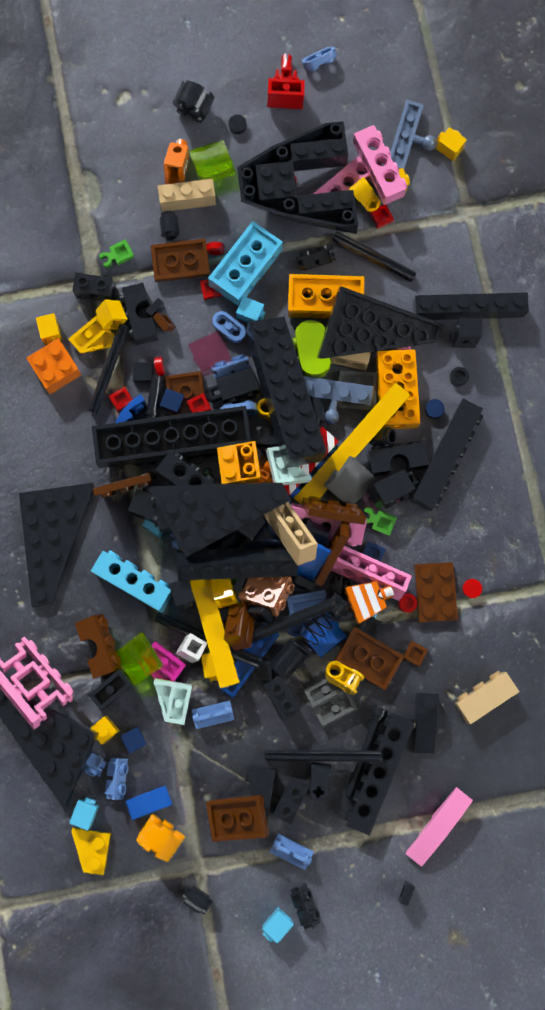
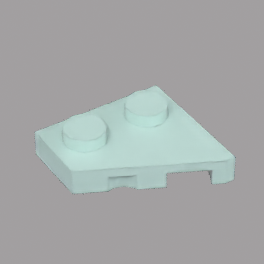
(285, 475)
(173, 700)

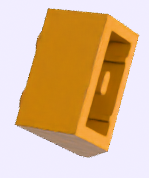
(239, 463)

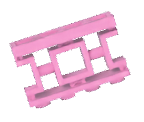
(16, 691)

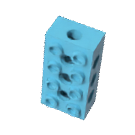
(243, 252)
(110, 561)

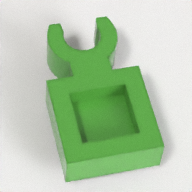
(119, 252)
(382, 521)

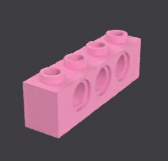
(347, 174)
(387, 190)
(356, 530)
(366, 570)

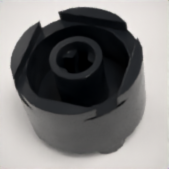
(193, 100)

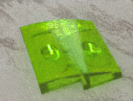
(212, 161)
(139, 659)

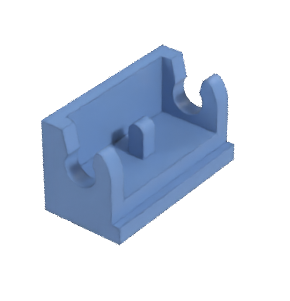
(303, 601)

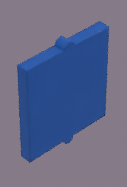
(331, 640)

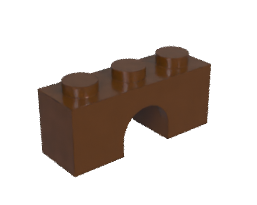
(106, 659)

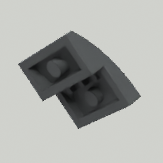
(362, 378)
(350, 481)
(329, 702)

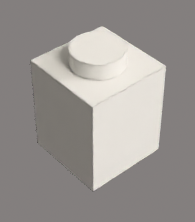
(191, 648)

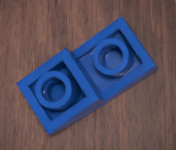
(134, 406)
(310, 569)
(148, 803)

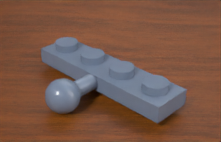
(406, 134)
(337, 392)

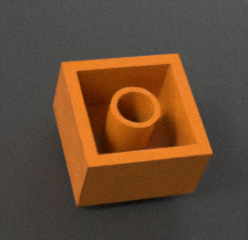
(54, 366)

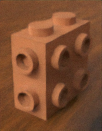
(267, 592)

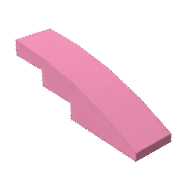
(439, 826)

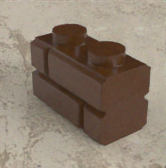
(239, 626)

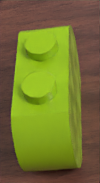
(307, 342)

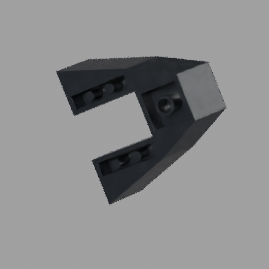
(270, 179)

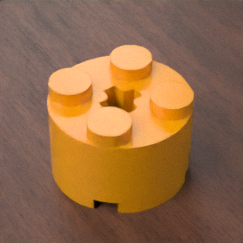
(160, 838)

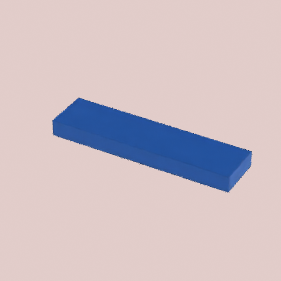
(243, 669)

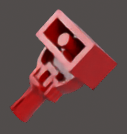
(284, 89)

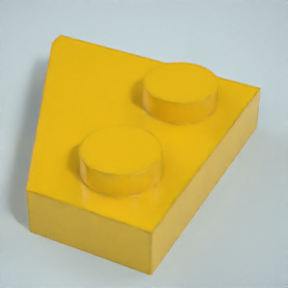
(92, 337)
(92, 849)

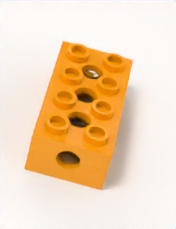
(316, 287)
(405, 363)

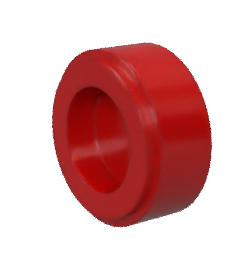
(215, 248)
(159, 366)
(472, 588)
(407, 603)

